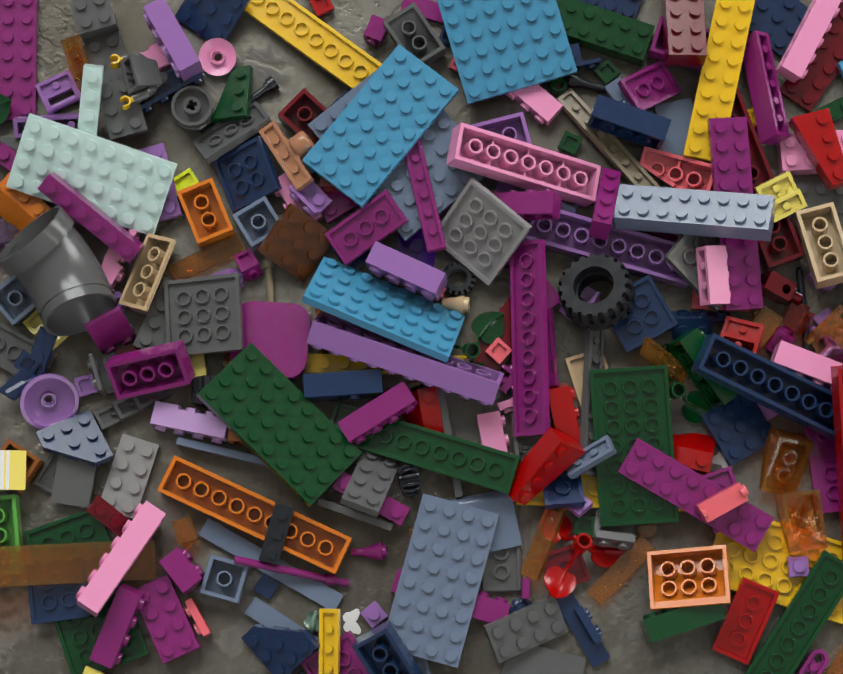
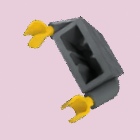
(140, 76)

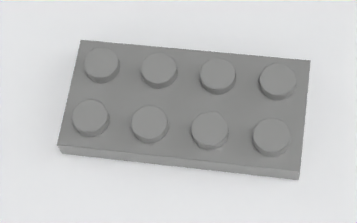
(130, 474)

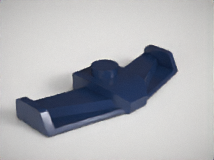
(30, 364)

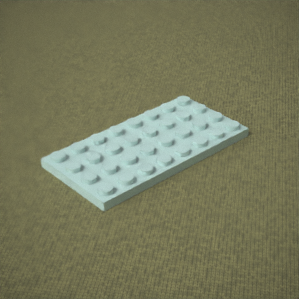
(112, 176)

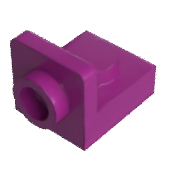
(248, 264)
(782, 333)
(506, 383)

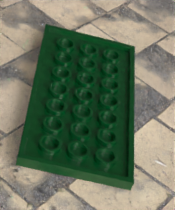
(627, 407)
(279, 424)
(81, 634)

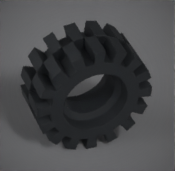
(466, 287)

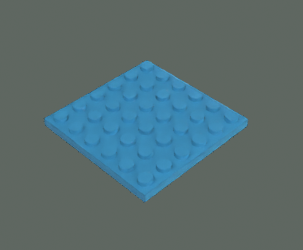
(506, 44)

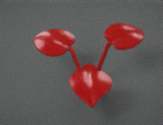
(559, 581)

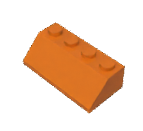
(18, 206)

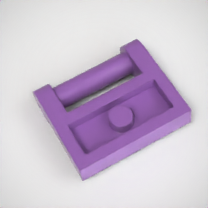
(58, 86)

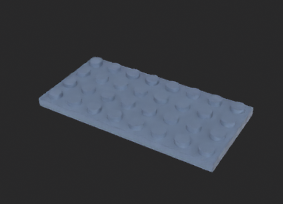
(441, 578)

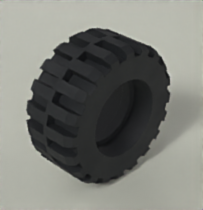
(592, 270)

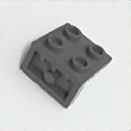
(101, 381)

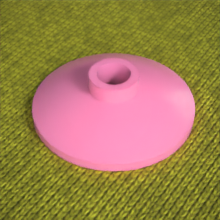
(207, 56)

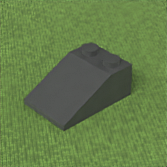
(415, 34)

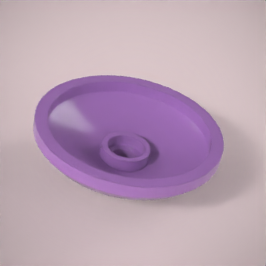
(44, 413)

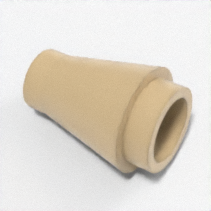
(459, 303)

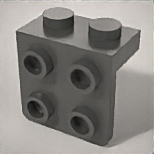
(613, 536)

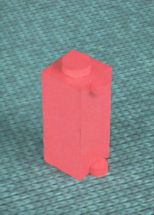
(722, 502)

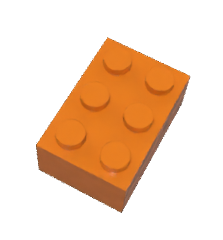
(205, 212)

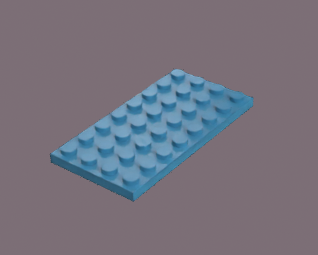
(380, 126)
(384, 309)

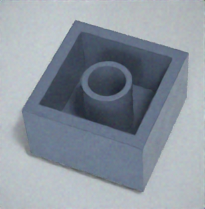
(256, 221)
(15, 301)
(224, 579)

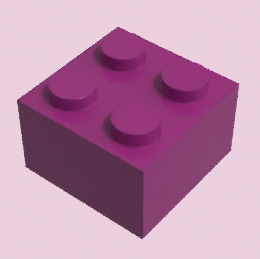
(182, 570)

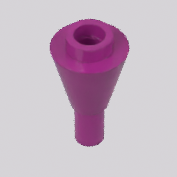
(376, 551)

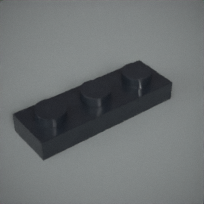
(276, 534)

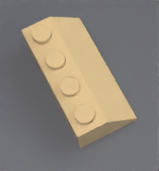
(147, 273)

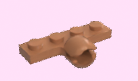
(289, 153)

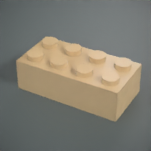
(822, 243)

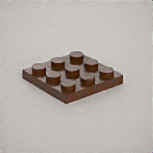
(295, 242)

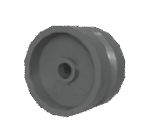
(190, 98)

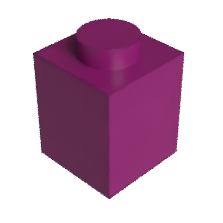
(375, 31)

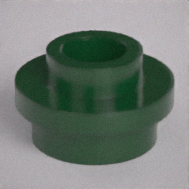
(562, 82)

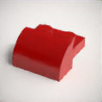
(743, 333)

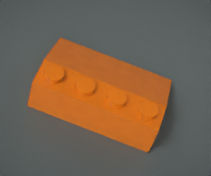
(689, 577)

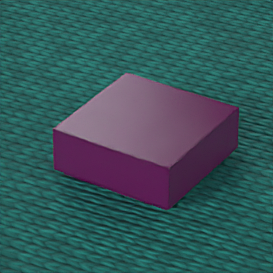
(525, 587)

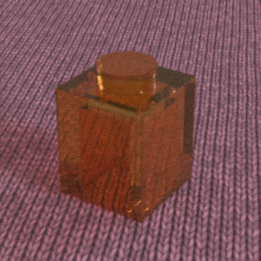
(185, 531)

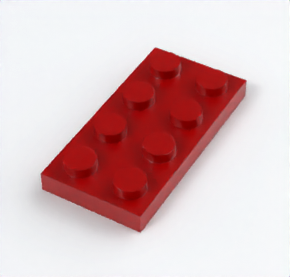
(745, 620)

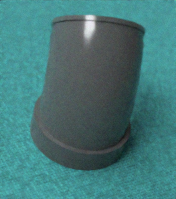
(58, 273)

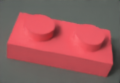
(193, 611)

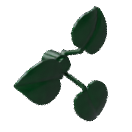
(487, 327)
(694, 405)

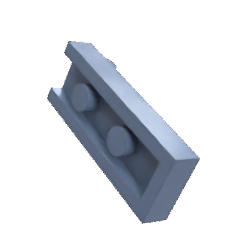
(595, 454)

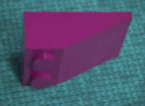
(111, 330)

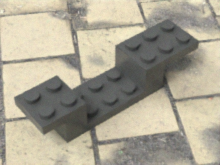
(102, 39)

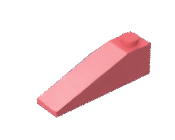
(677, 169)

